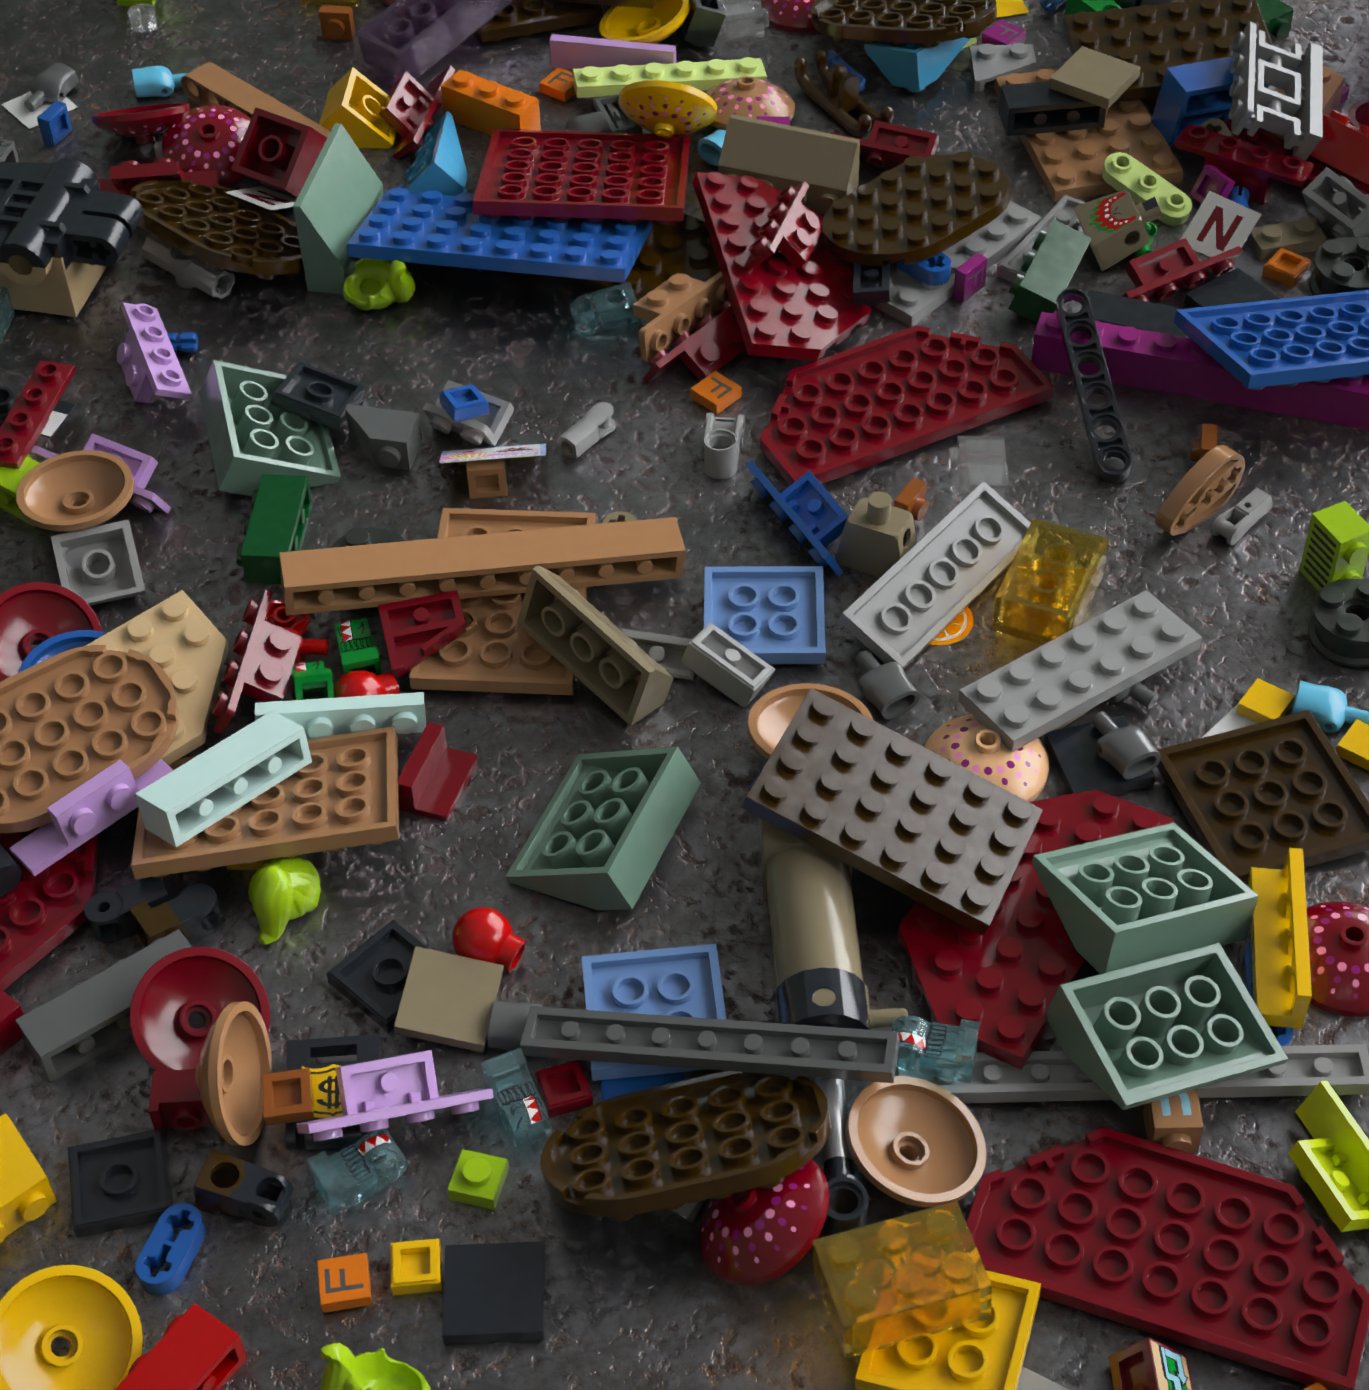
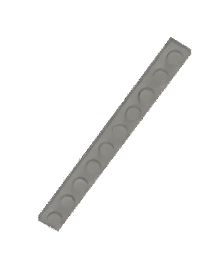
(1057, 1078)

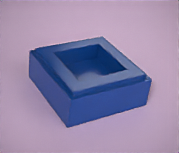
(54, 123)
(463, 402)

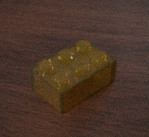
(1050, 582)
(901, 1279)

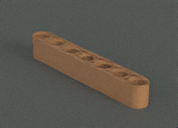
(216, 86)

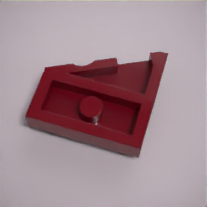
(420, 628)

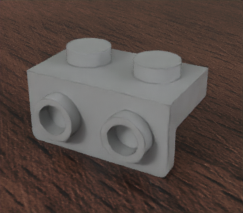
(477, 429)

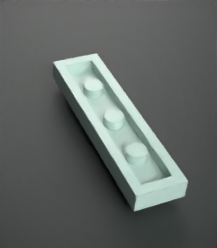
(352, 714)

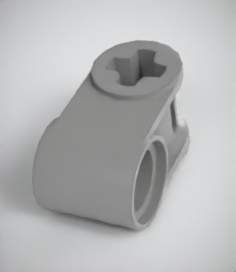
(722, 445)

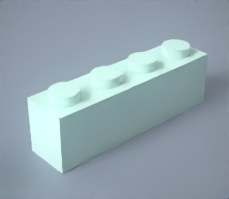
(223, 778)

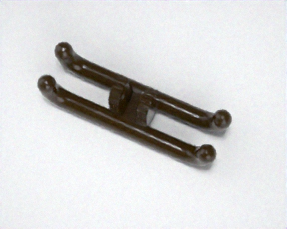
(841, 95)

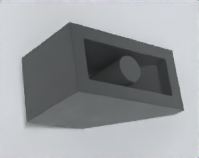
(385, 435)

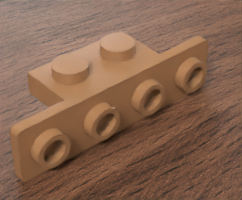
(675, 309)

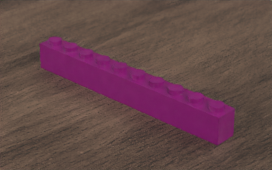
(1184, 369)

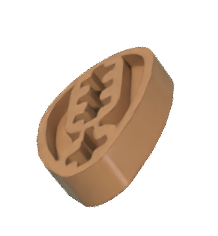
(1202, 491)

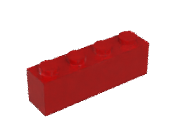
(1344, 146)
(192, 1355)

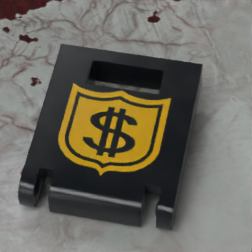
(325, 1083)

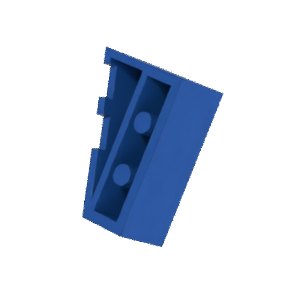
(1192, 96)

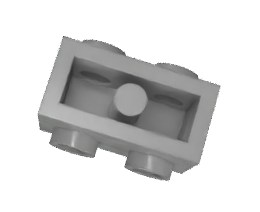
(1338, 205)

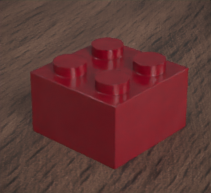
(278, 152)

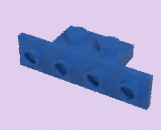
(812, 511)

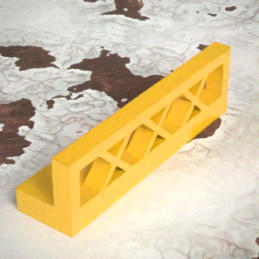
(1281, 943)

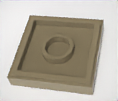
(1094, 77)
(448, 999)

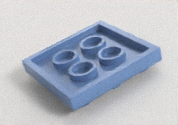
(769, 610)
(654, 983)

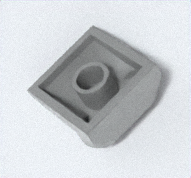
(99, 563)

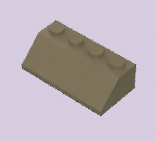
(790, 156)
(592, 647)

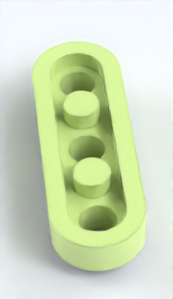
(1129, 174)

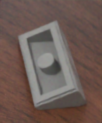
(664, 650)
(727, 665)

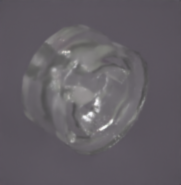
(142, 17)

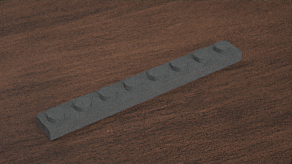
(711, 1044)

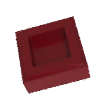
(564, 1088)

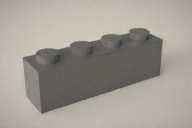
(91, 1013)

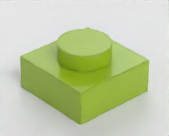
(478, 1179)

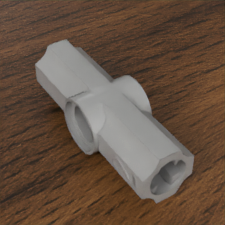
(187, 270)

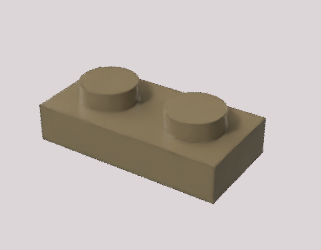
(1294, 236)

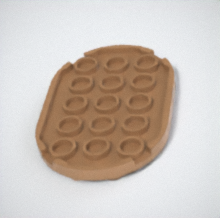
(74, 721)

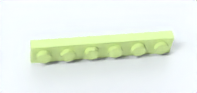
(606, 81)

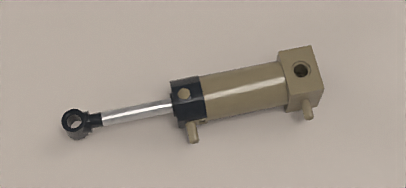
(819, 982)

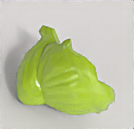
(378, 284)
(282, 892)
(367, 1371)

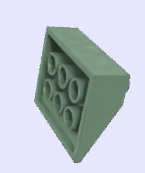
(332, 208)
(259, 438)
(607, 827)
(1144, 897)
(1163, 1027)

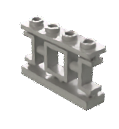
(1292, 71)

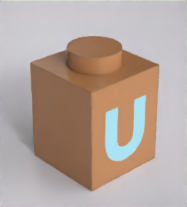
(1175, 1121)

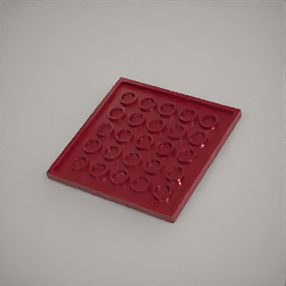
(584, 176)

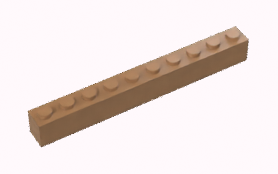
(479, 564)

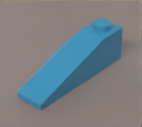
(912, 65)
(438, 161)

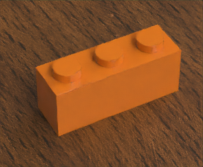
(488, 105)

